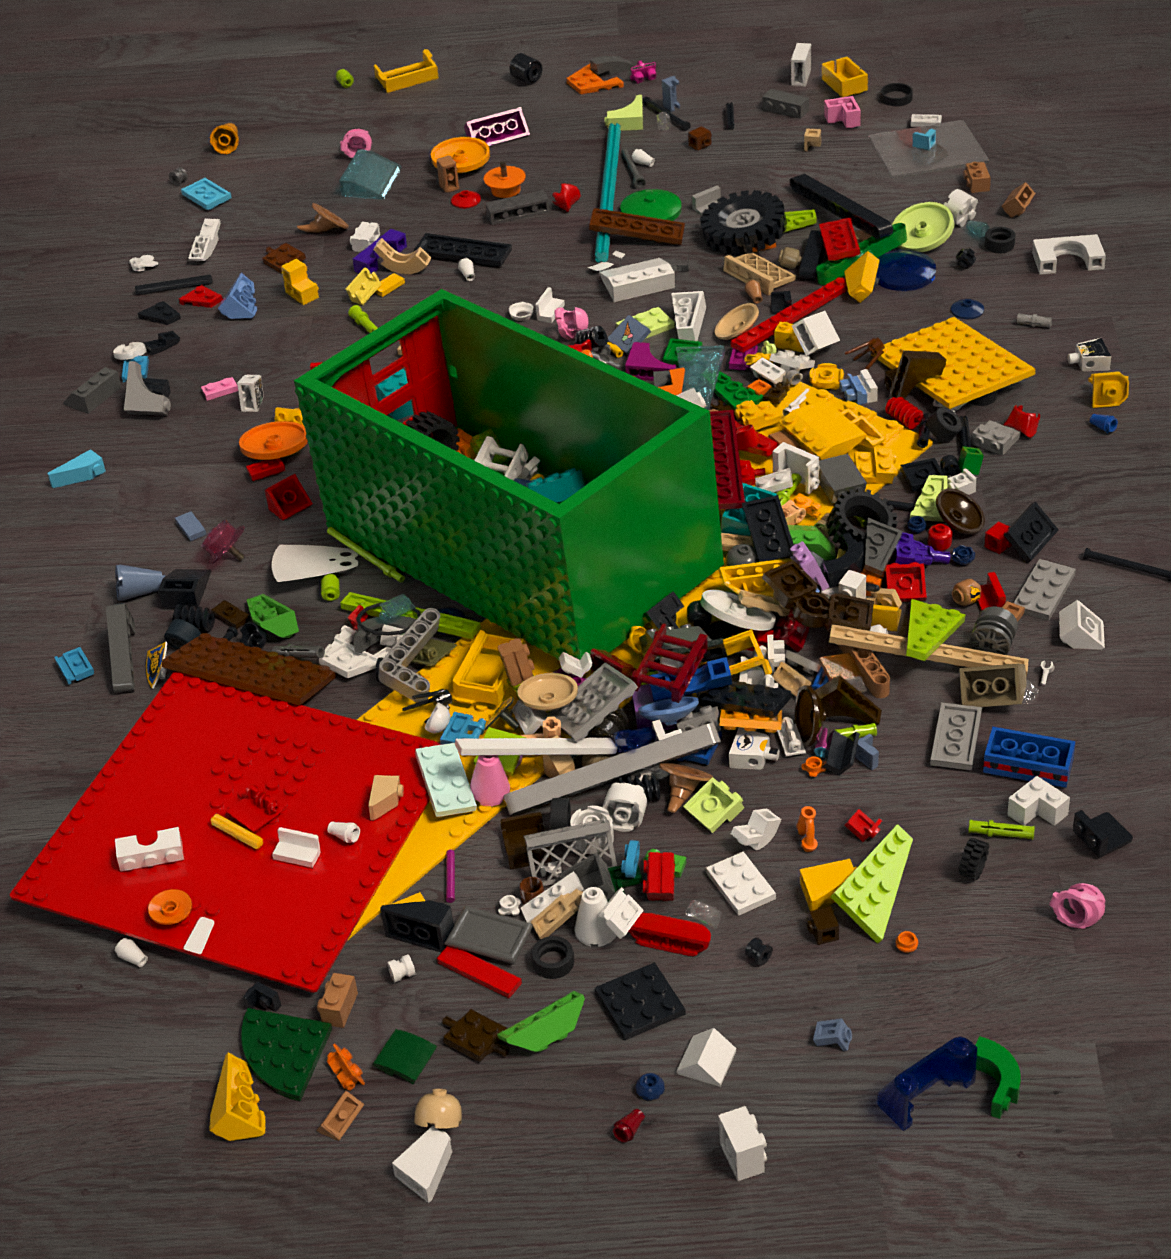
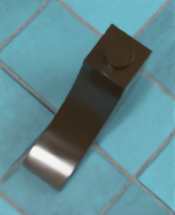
(913, 369)
(843, 699)

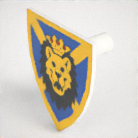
(154, 664)

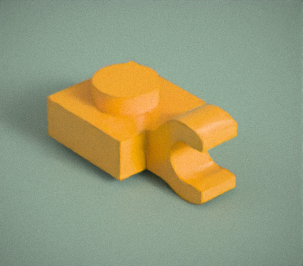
(805, 502)

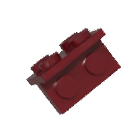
(791, 632)

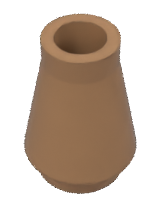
(754, 291)

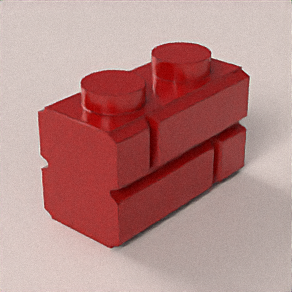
(660, 876)

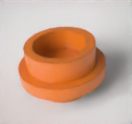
(907, 942)

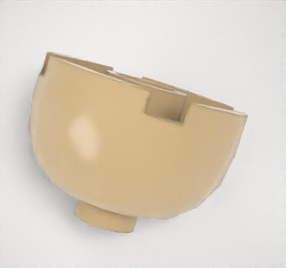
(439, 1110)

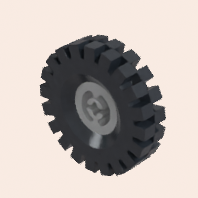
(743, 222)

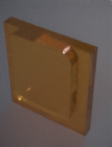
(840, 665)

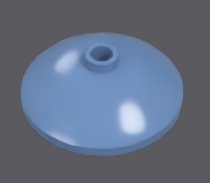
(668, 710)

